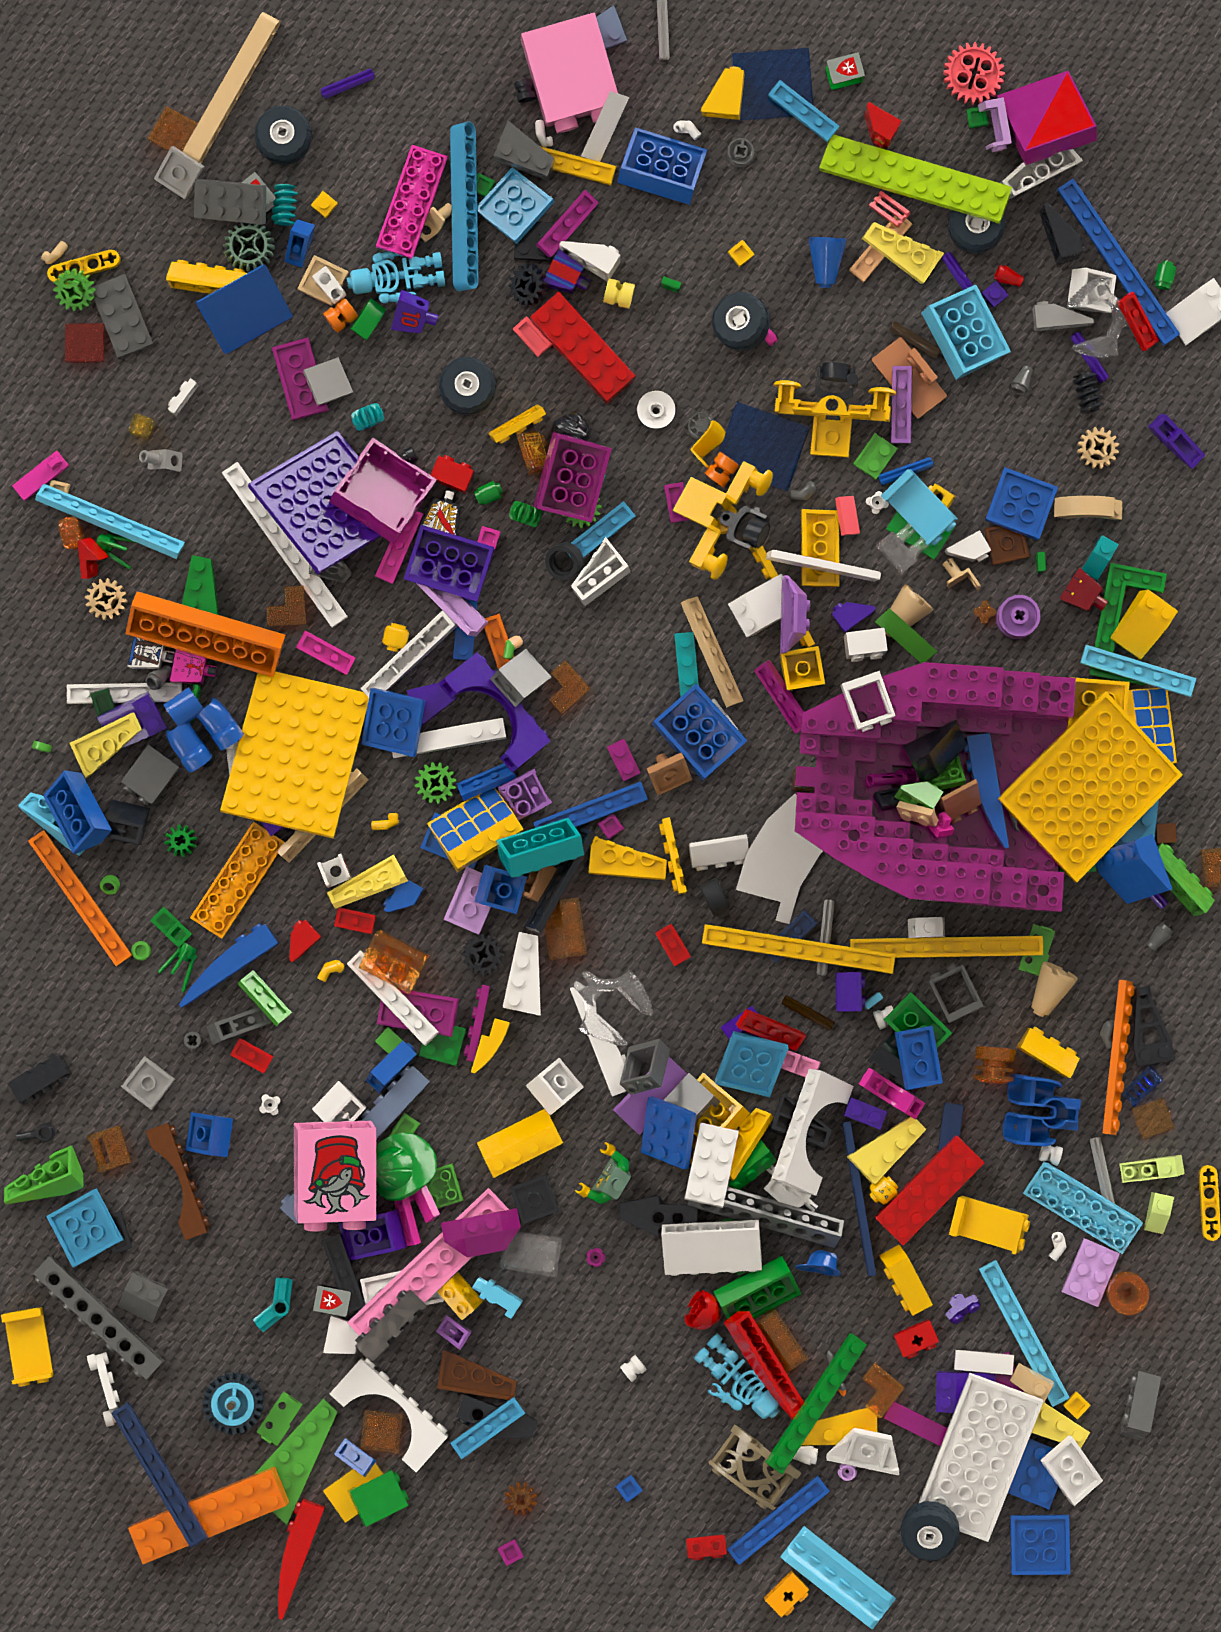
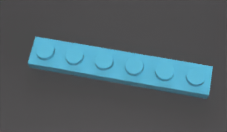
(1138, 671)

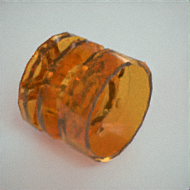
(994, 1064)
(1131, 1303)

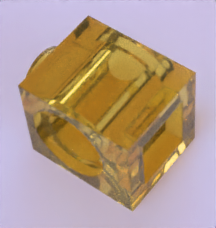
(141, 426)

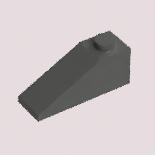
(237, 1025)

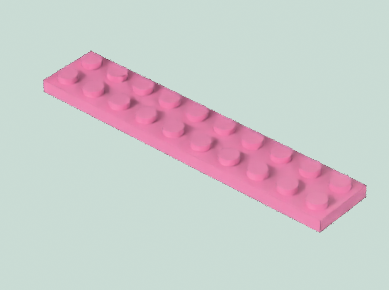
(427, 1270)

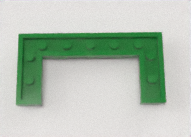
(1117, 579)

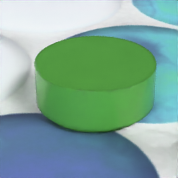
(42, 746)
(141, 950)

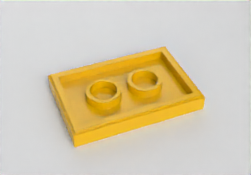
(338, 1493)

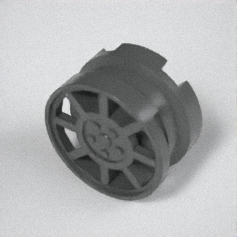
(740, 152)
(699, 424)

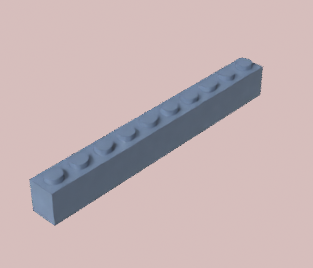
(384, 1113)

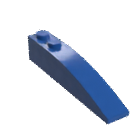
(983, 769)
(232, 960)

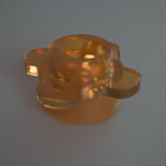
(984, 606)

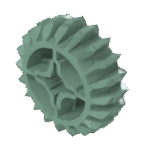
(254, 240)

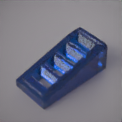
(1158, 1079)

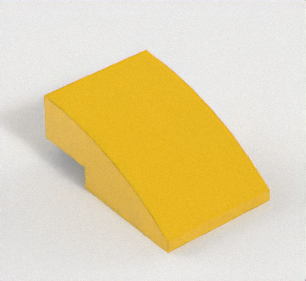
(489, 1045)

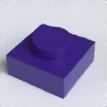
(994, 294)

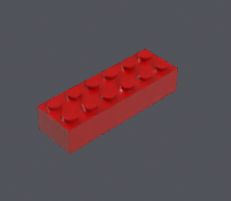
(582, 348)
(929, 1190)

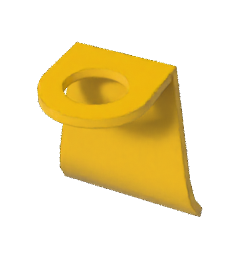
(708, 441)

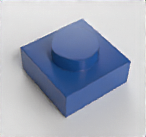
(629, 1488)

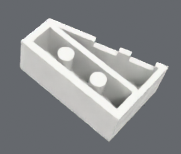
(600, 573)

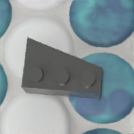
(522, 153)
(1140, 1405)

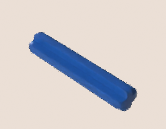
(896, 473)

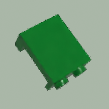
(378, 1498)

